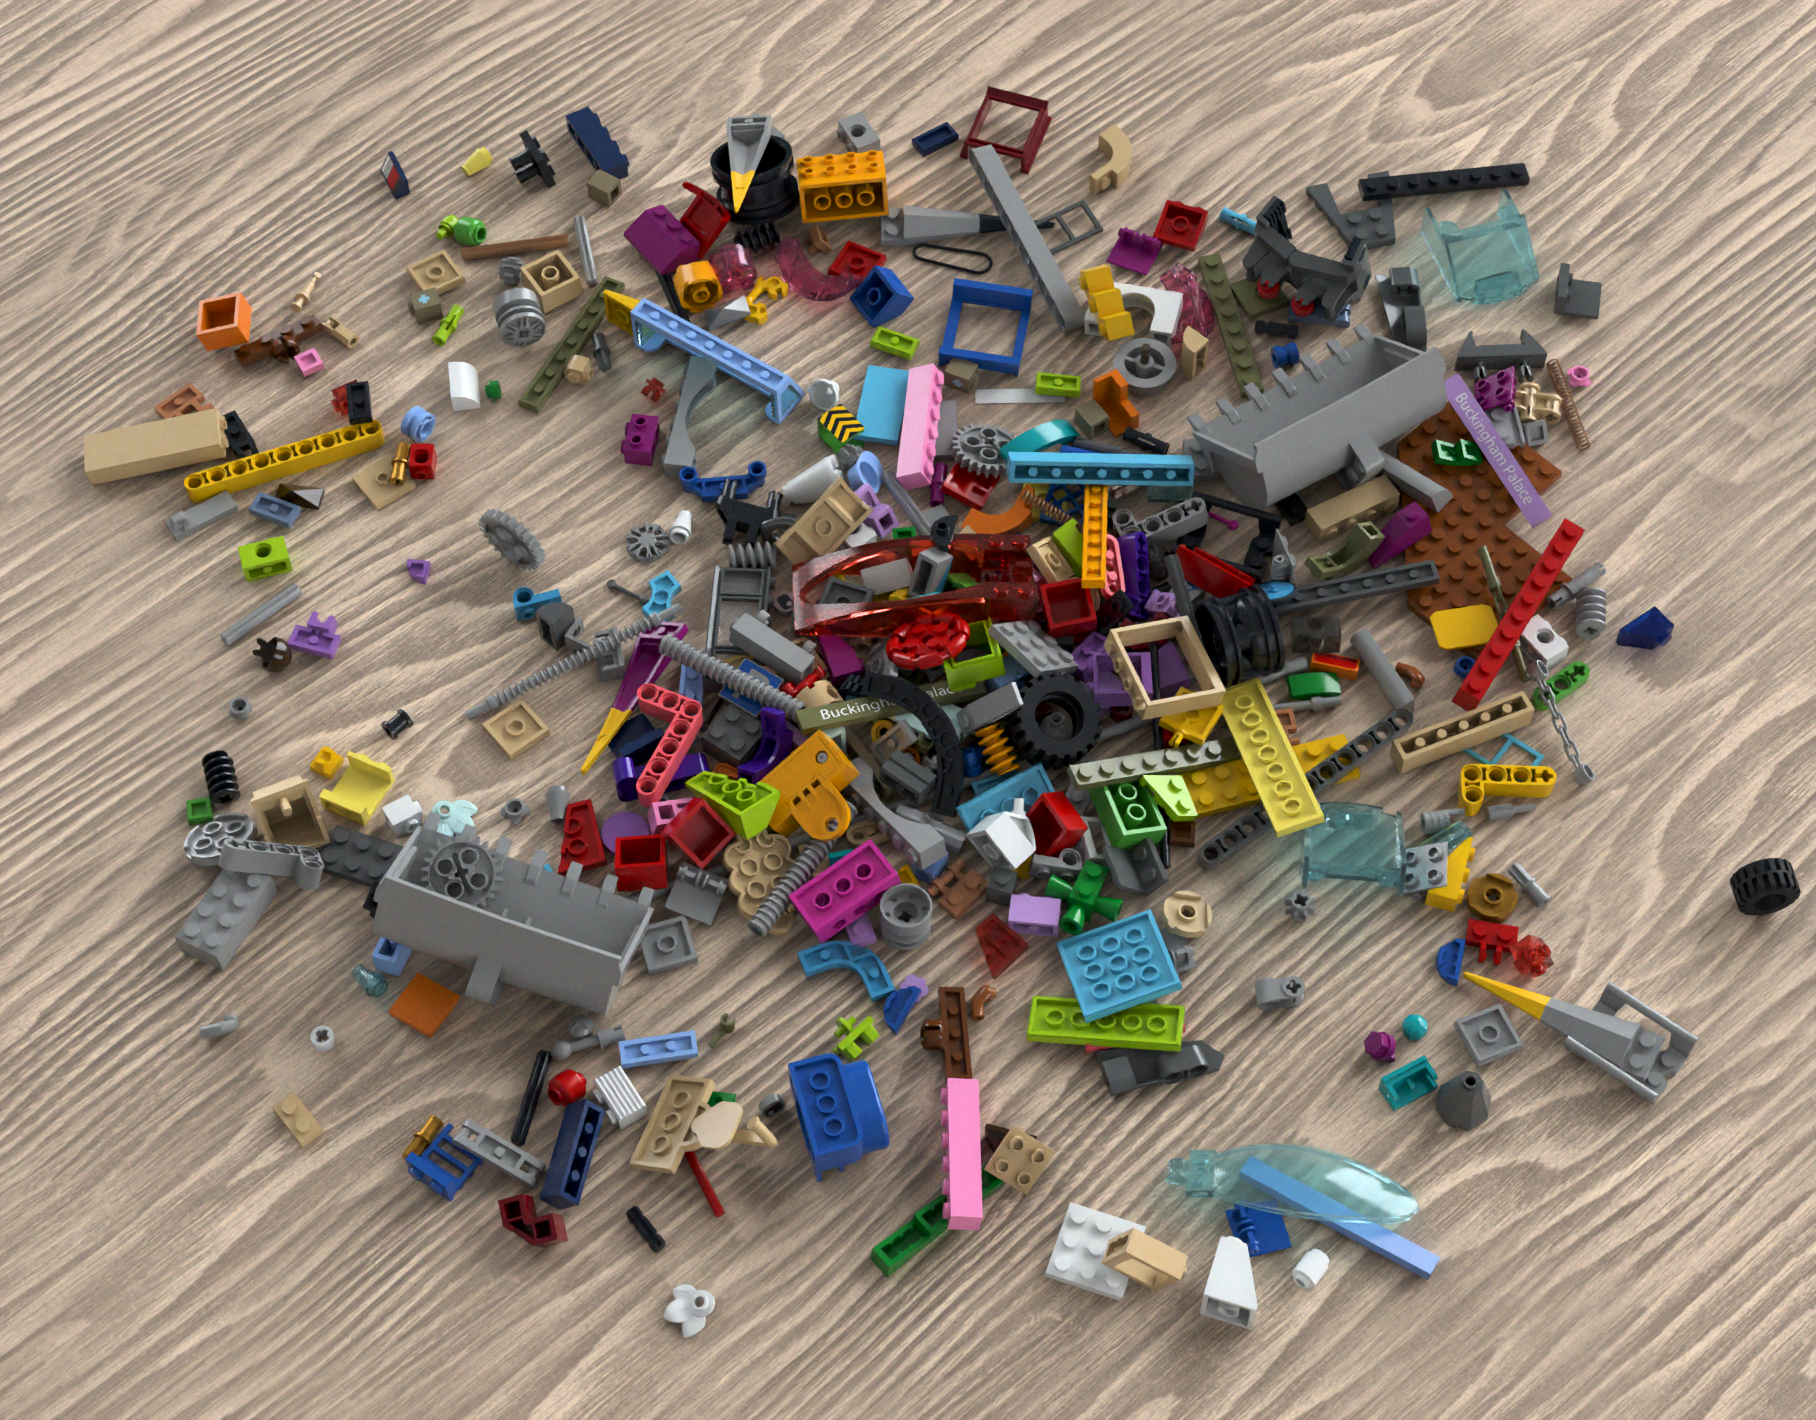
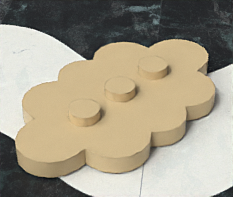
(755, 871)

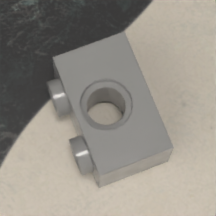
(857, 134)

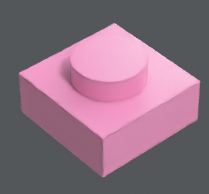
(309, 362)

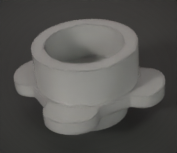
(515, 804)

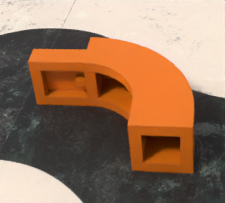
(1010, 522)

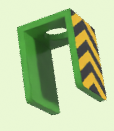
(839, 428)

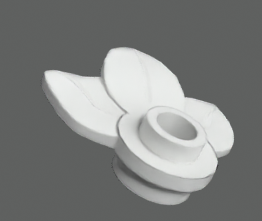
(685, 1309)

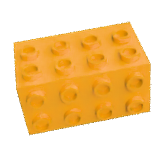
(842, 186)

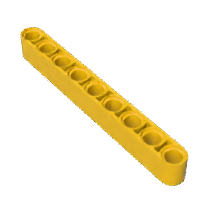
(284, 461)

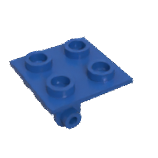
(1259, 1229)

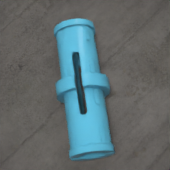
(1228, 216)

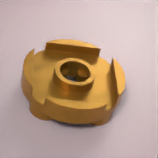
(1492, 910)

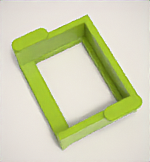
(966, 673)

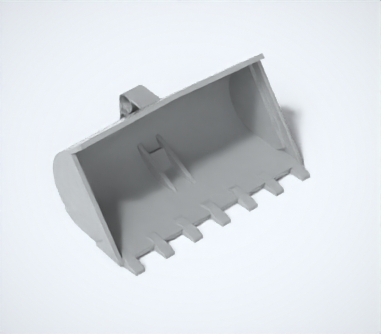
(1323, 419)
(536, 935)

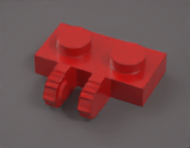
(1490, 936)

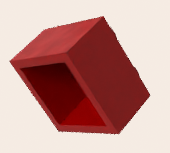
(1067, 608)
(1055, 824)
(698, 832)
(641, 862)

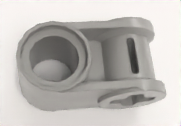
(1277, 993)

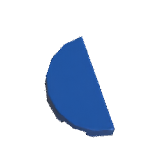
(1450, 960)
(899, 1006)

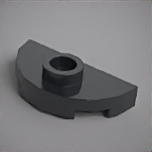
(943, 532)

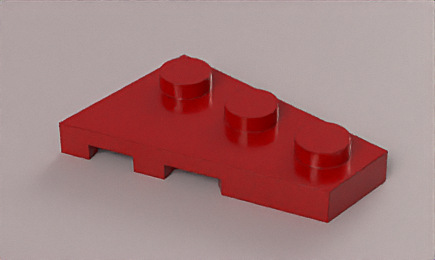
(581, 838)

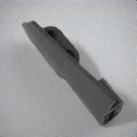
(1137, 1068)

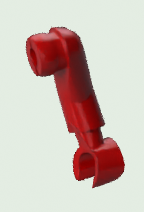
(817, 674)

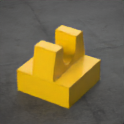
(326, 763)

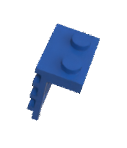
(436, 1177)

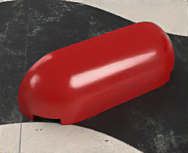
(1211, 573)

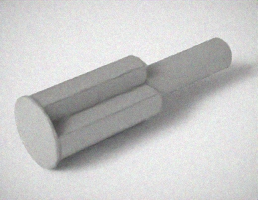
(1506, 810)

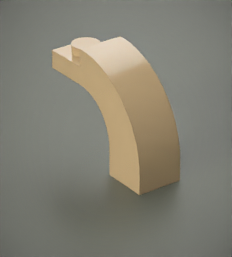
(1117, 148)

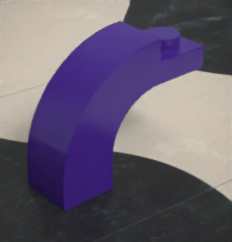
(774, 746)

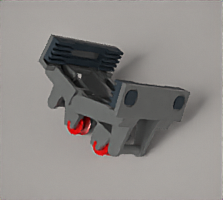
(1314, 277)

